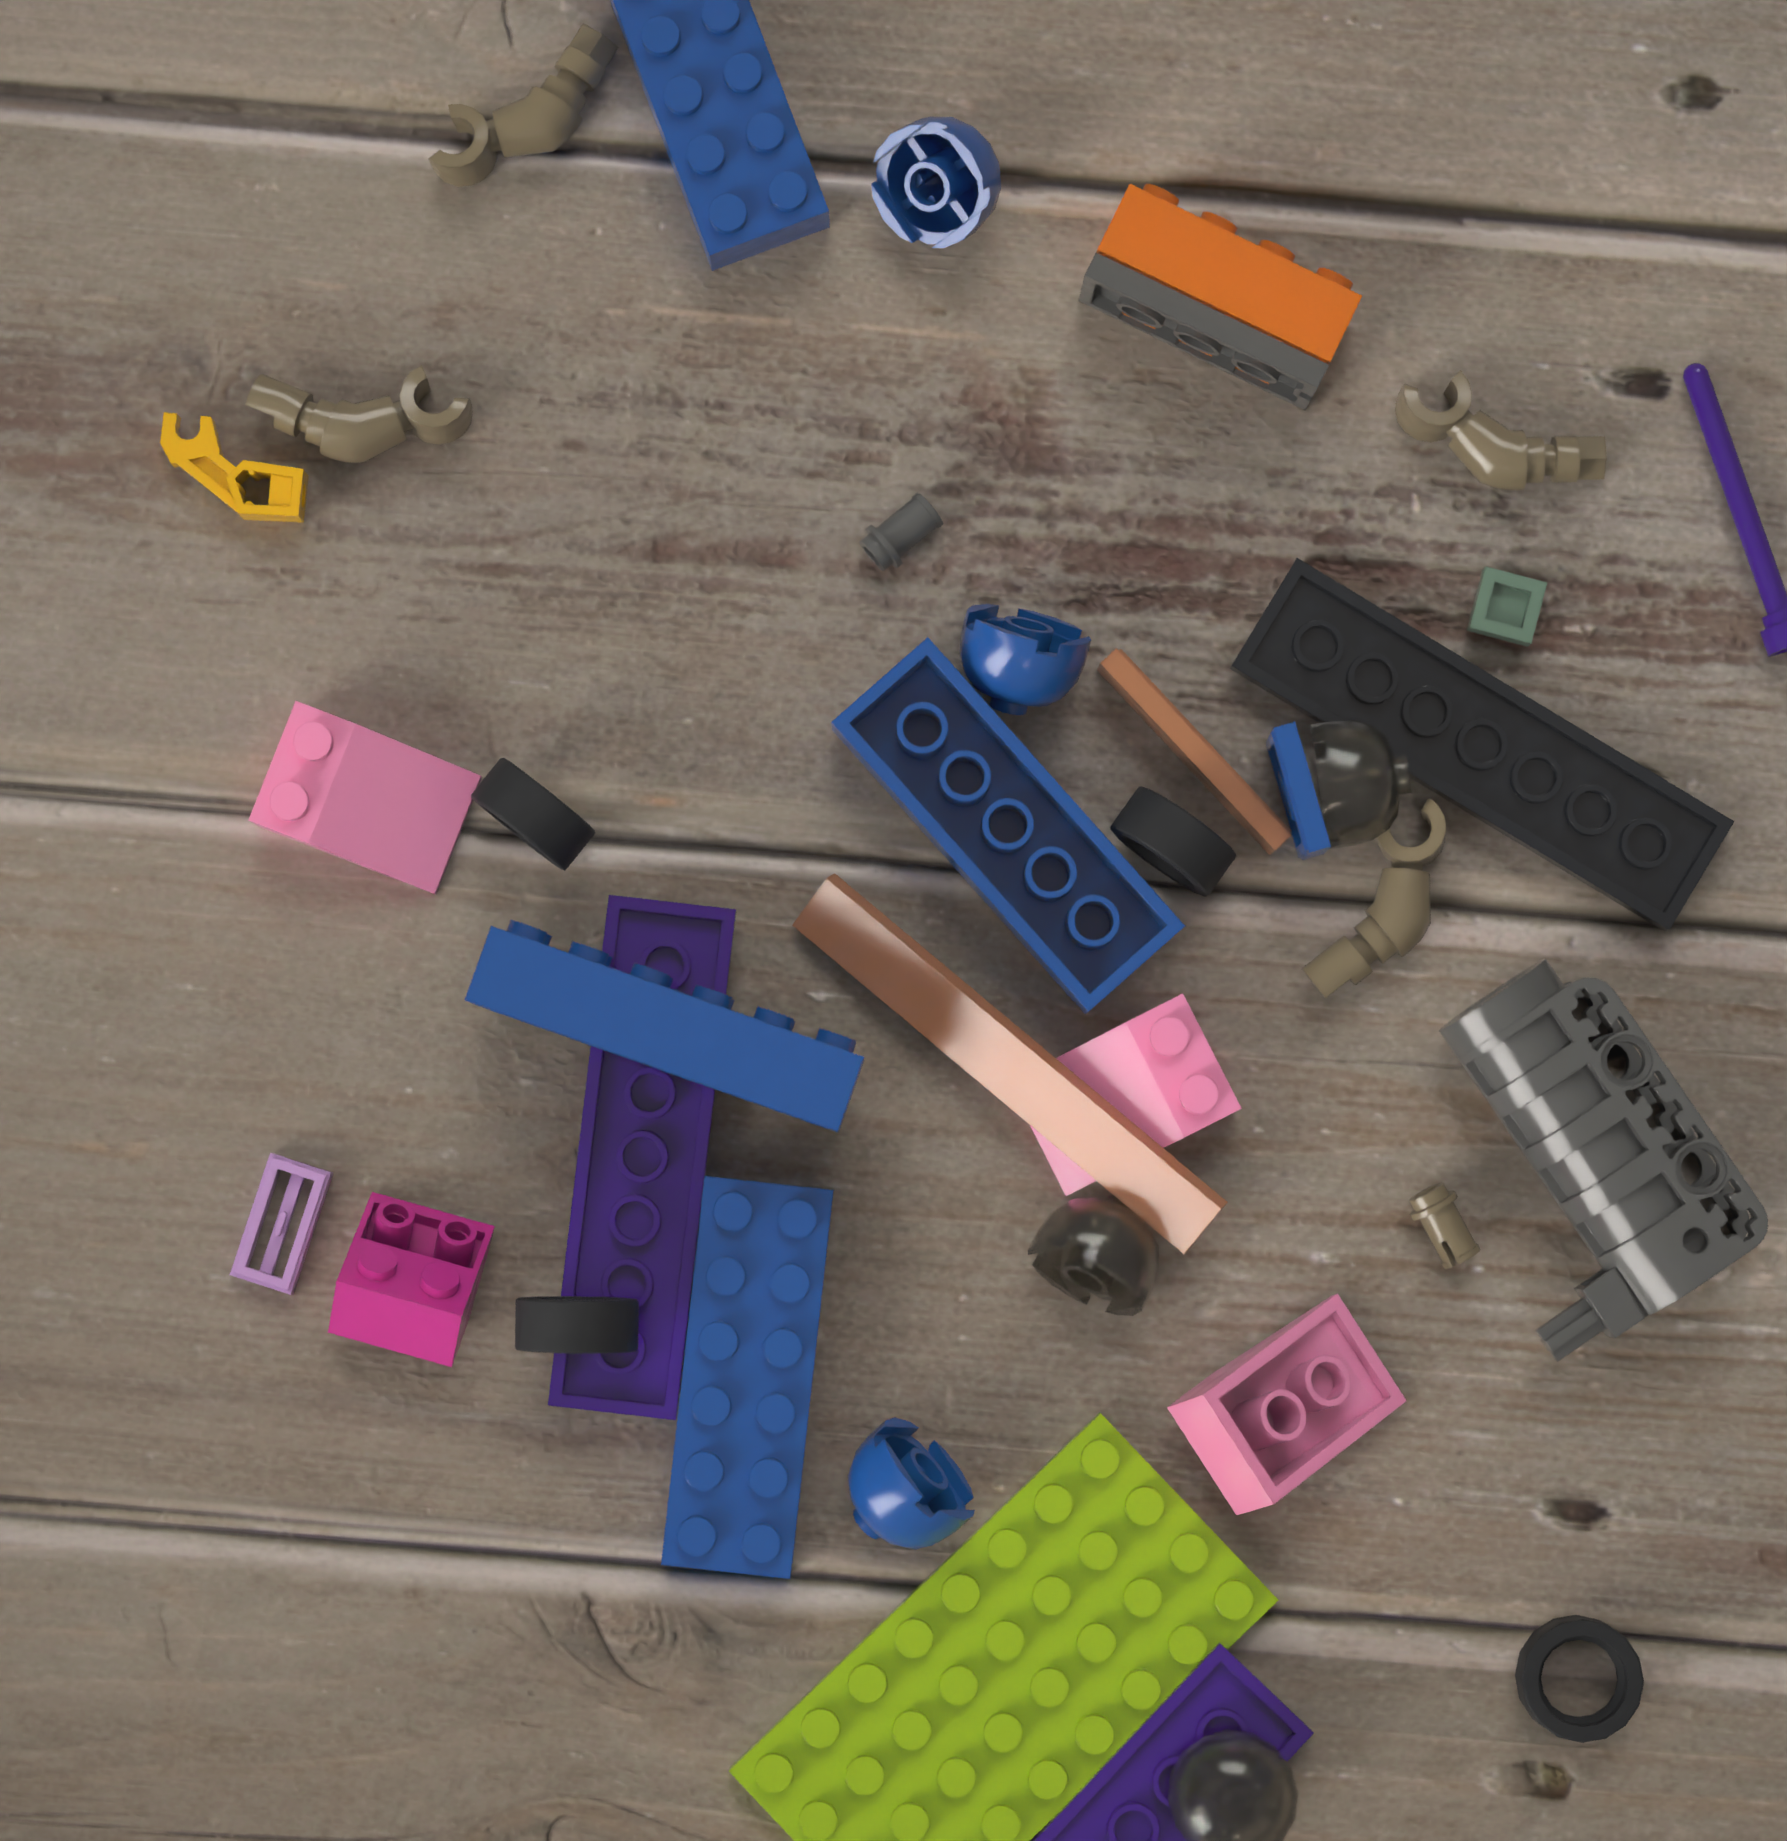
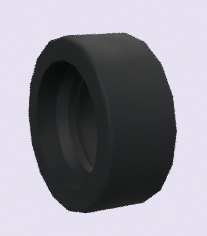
(533, 813)
(1173, 841)
(576, 1324)
(1627, 1690)

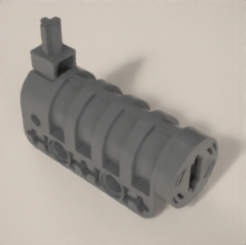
(1599, 1154)

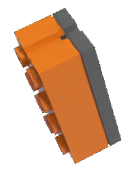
(1219, 294)

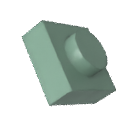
(1506, 606)

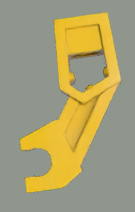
(205, 462)

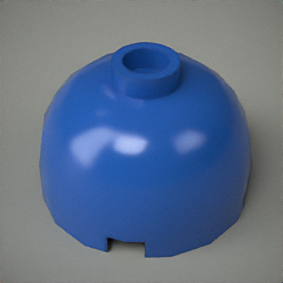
(936, 181)
(1021, 657)
(905, 1490)

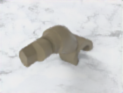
(533, 123)
(364, 428)
(1492, 451)
(1394, 919)

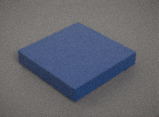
(1297, 791)

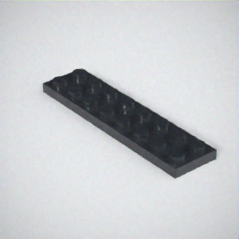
(1485, 745)

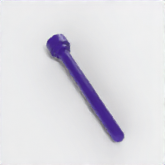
(1741, 507)

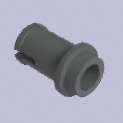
(900, 532)

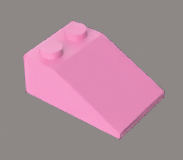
(364, 797)
(1154, 1074)
(1287, 1406)

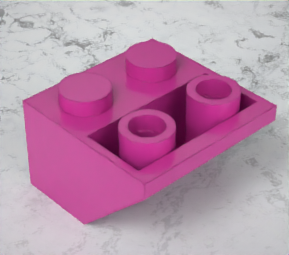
(410, 1279)

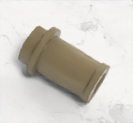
(1444, 1224)

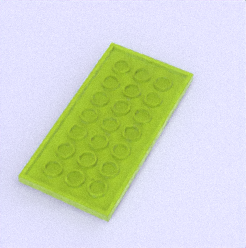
(1011, 1662)

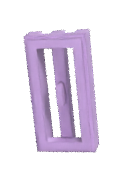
(299, 1172)

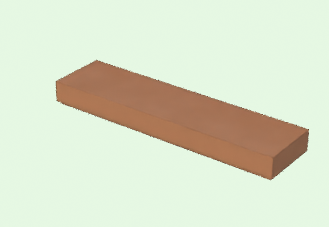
(1194, 750)

